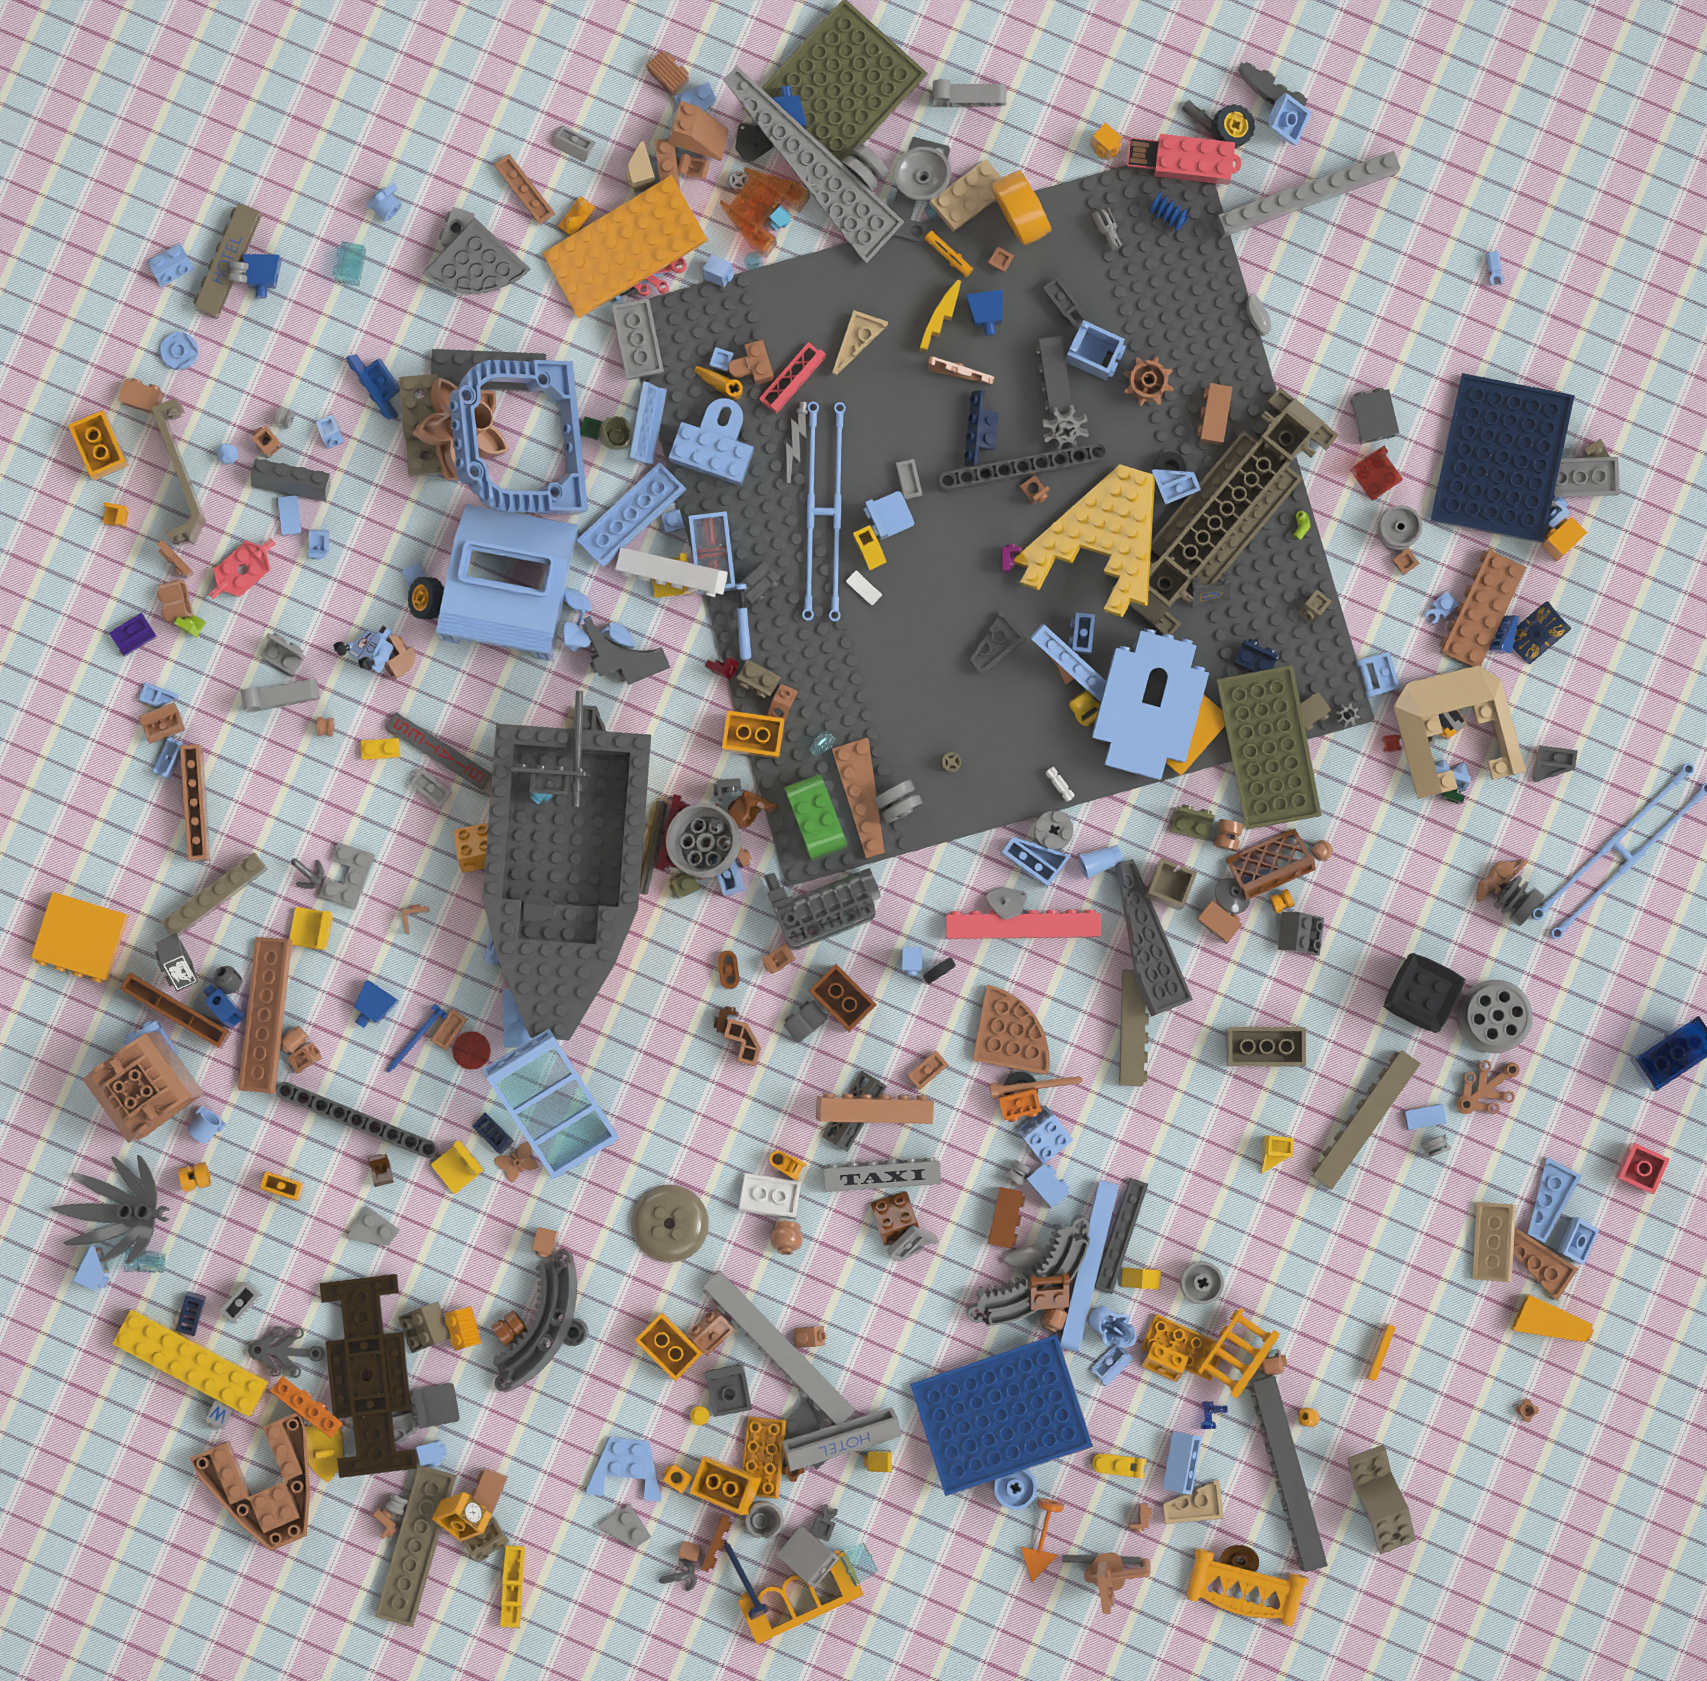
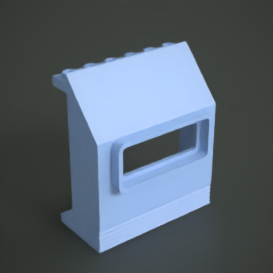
(500, 611)

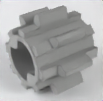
(1351, 720)

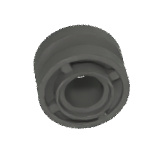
(582, 1335)

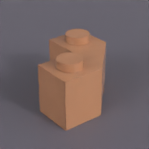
(742, 1033)

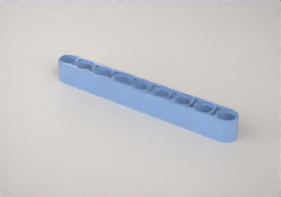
(1087, 1273)

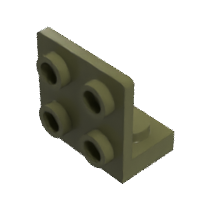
(1192, 822)

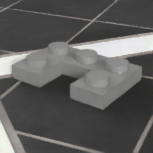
(360, 865)

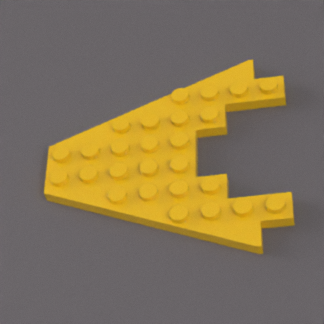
(1110, 521)

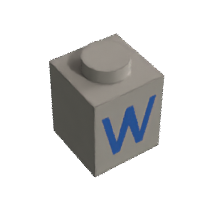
(219, 1415)

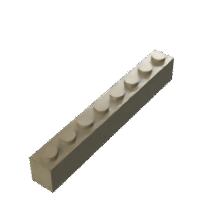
(1365, 1120)

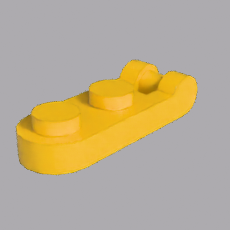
(1118, 1465)

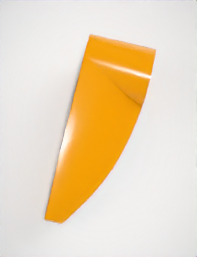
(720, 383)

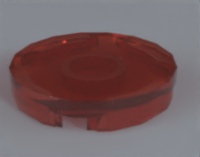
(471, 1050)

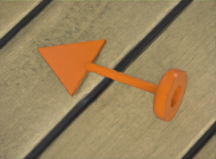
(1039, 1560)

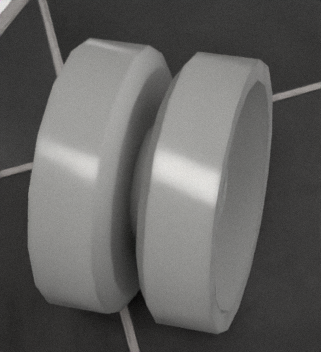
(866, 166)
(1391, 535)
(897, 799)
(1209, 1291)

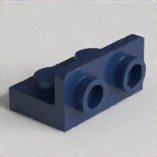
(1255, 657)

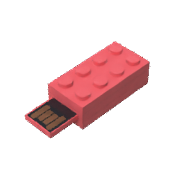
(1185, 158)

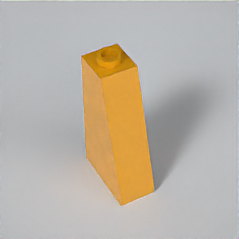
(1547, 1320)

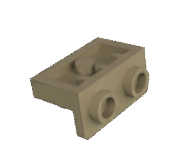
(758, 679)
(486, 1543)

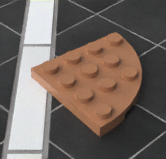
(1010, 1034)

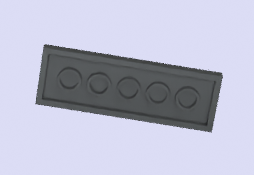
(455, 364)

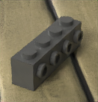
(1054, 375)
(290, 479)

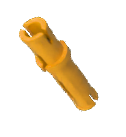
(965, 269)

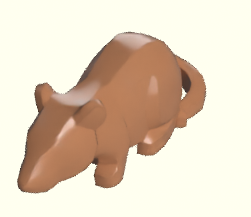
(1499, 874)

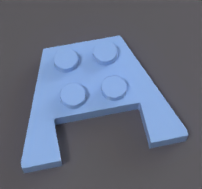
(626, 1459)

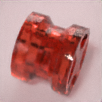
(1392, 743)

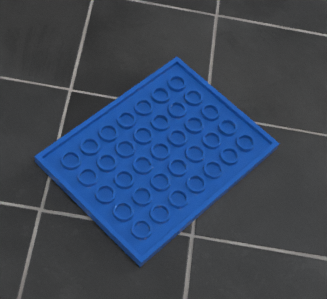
(1001, 1415)

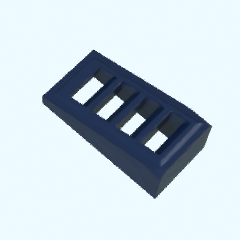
(504, 1144)
(196, 1298)

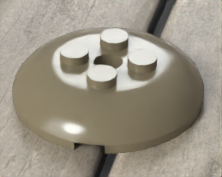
(689, 1228)

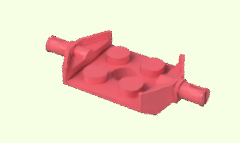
(247, 554)

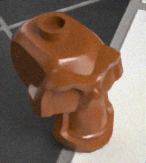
(747, 807)

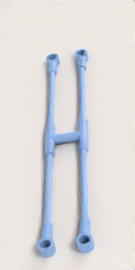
(835, 512)
(1630, 859)

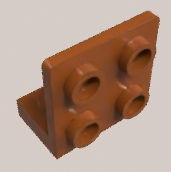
(894, 1216)

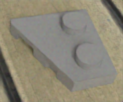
(373, 1229)
(911, 1243)
(626, 1527)

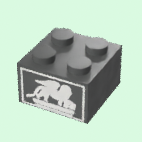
(175, 962)

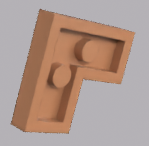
(170, 555)

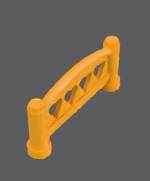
(1207, 1570)

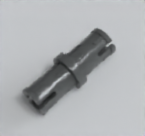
(1198, 115)

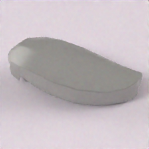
(1258, 315)
(1026, 1256)

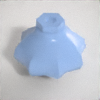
(227, 453)

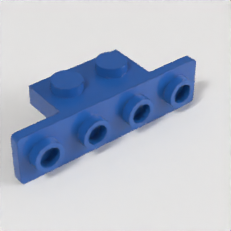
(378, 383)

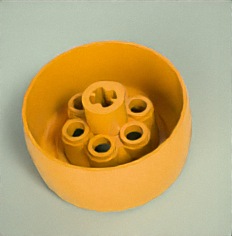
(1021, 207)

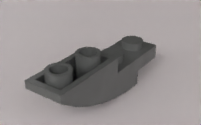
(1262, 84)

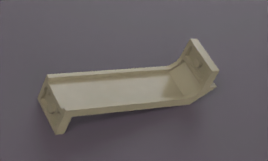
(192, 529)

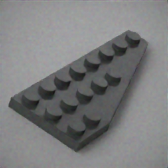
(1151, 953)

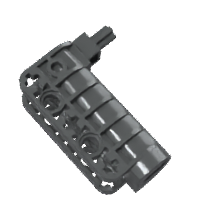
(823, 906)

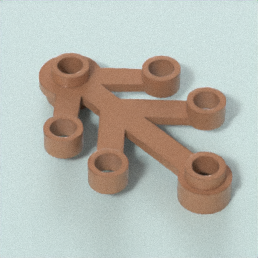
(1485, 1088)

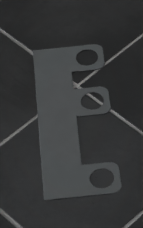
(904, 206)

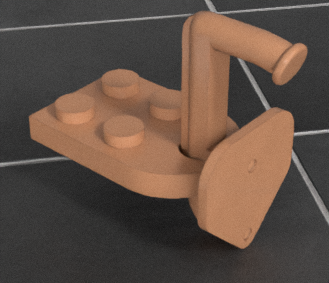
(1108, 1575)

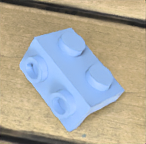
(170, 265)

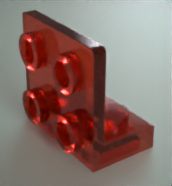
(1376, 474)

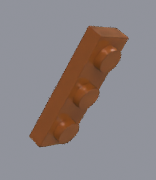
(717, 1543)

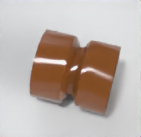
(509, 1327)

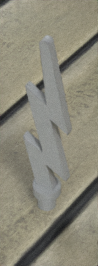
(795, 438)

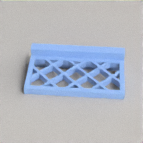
(648, 423)

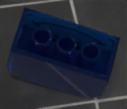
(1672, 1053)

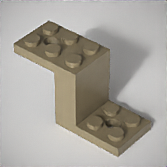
(1381, 1499)

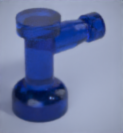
(1210, 1408)

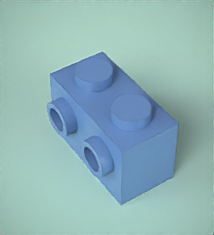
(1082, 633)

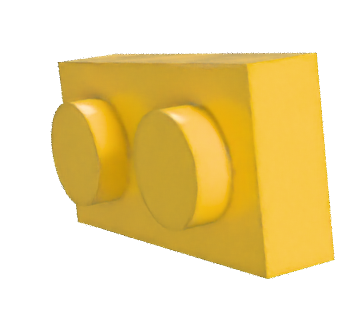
(380, 749)

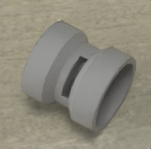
(238, 271)
(1021, 1169)

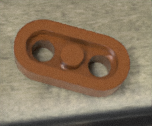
(728, 970)

